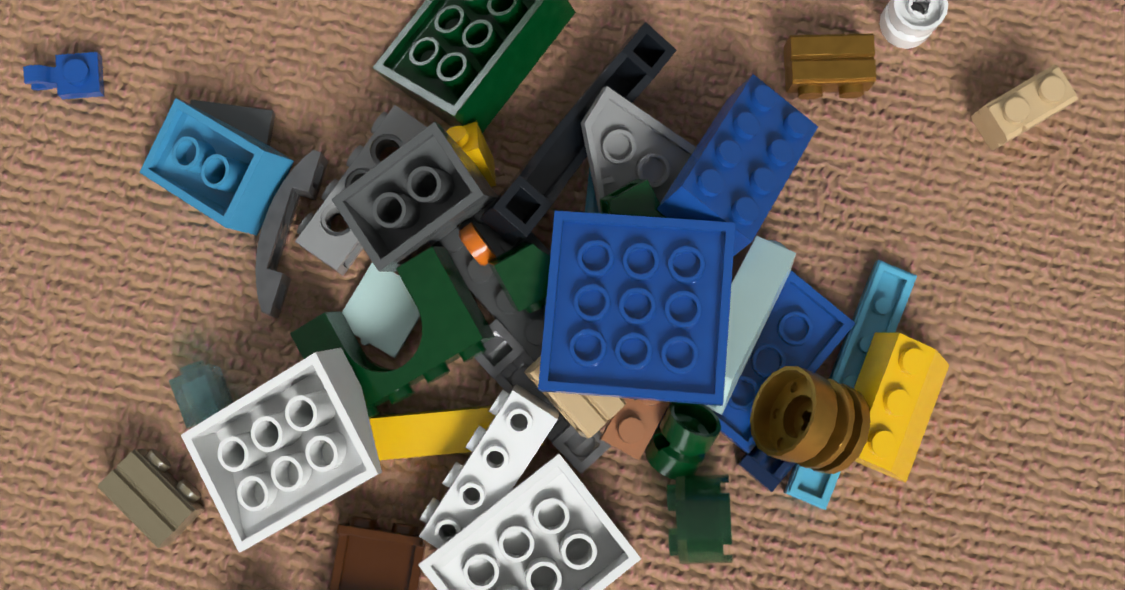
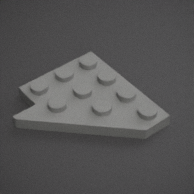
(629, 146)

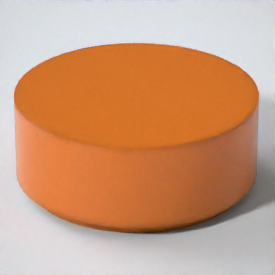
(476, 244)

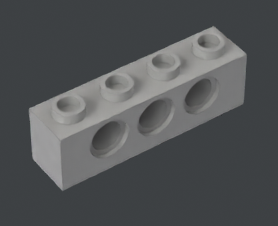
(315, 232)

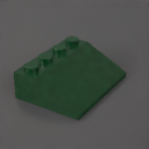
(471, 54)

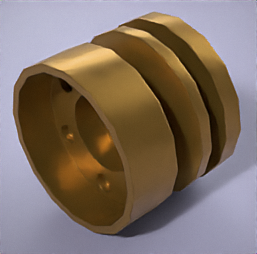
(809, 420)

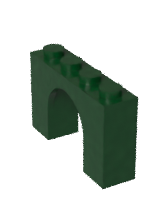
(450, 330)

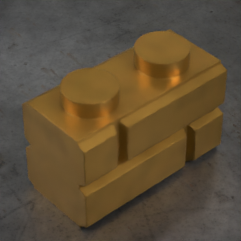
(829, 65)

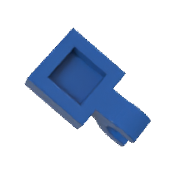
(74, 76)

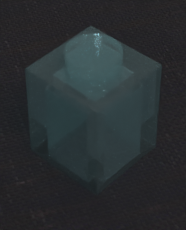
(200, 392)

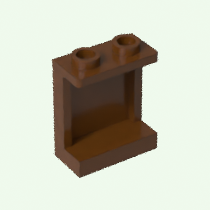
(377, 556)

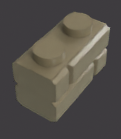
(152, 496)

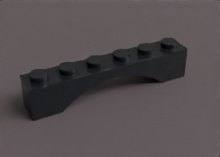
(564, 149)

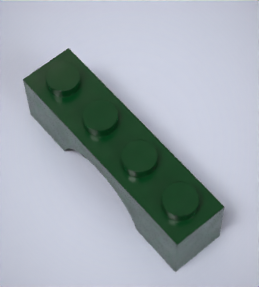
(525, 268)

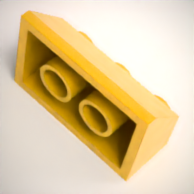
(901, 389)

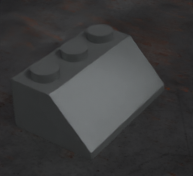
(413, 198)

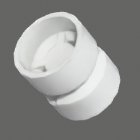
(911, 21)

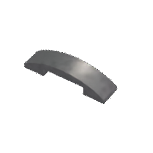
(302, 181)
(506, 364)

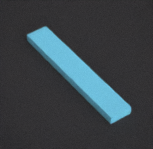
(877, 311)

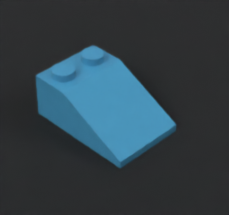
(216, 168)

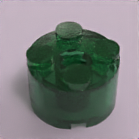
(701, 519)

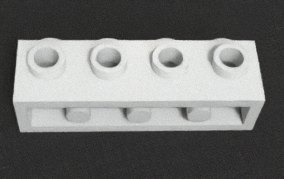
(493, 466)

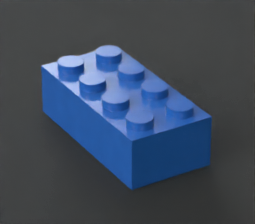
(741, 162)

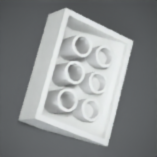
(286, 447)
(535, 538)

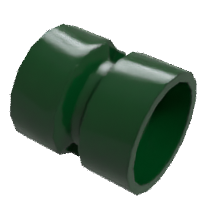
(682, 439)

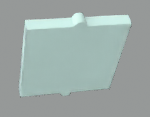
(382, 311)

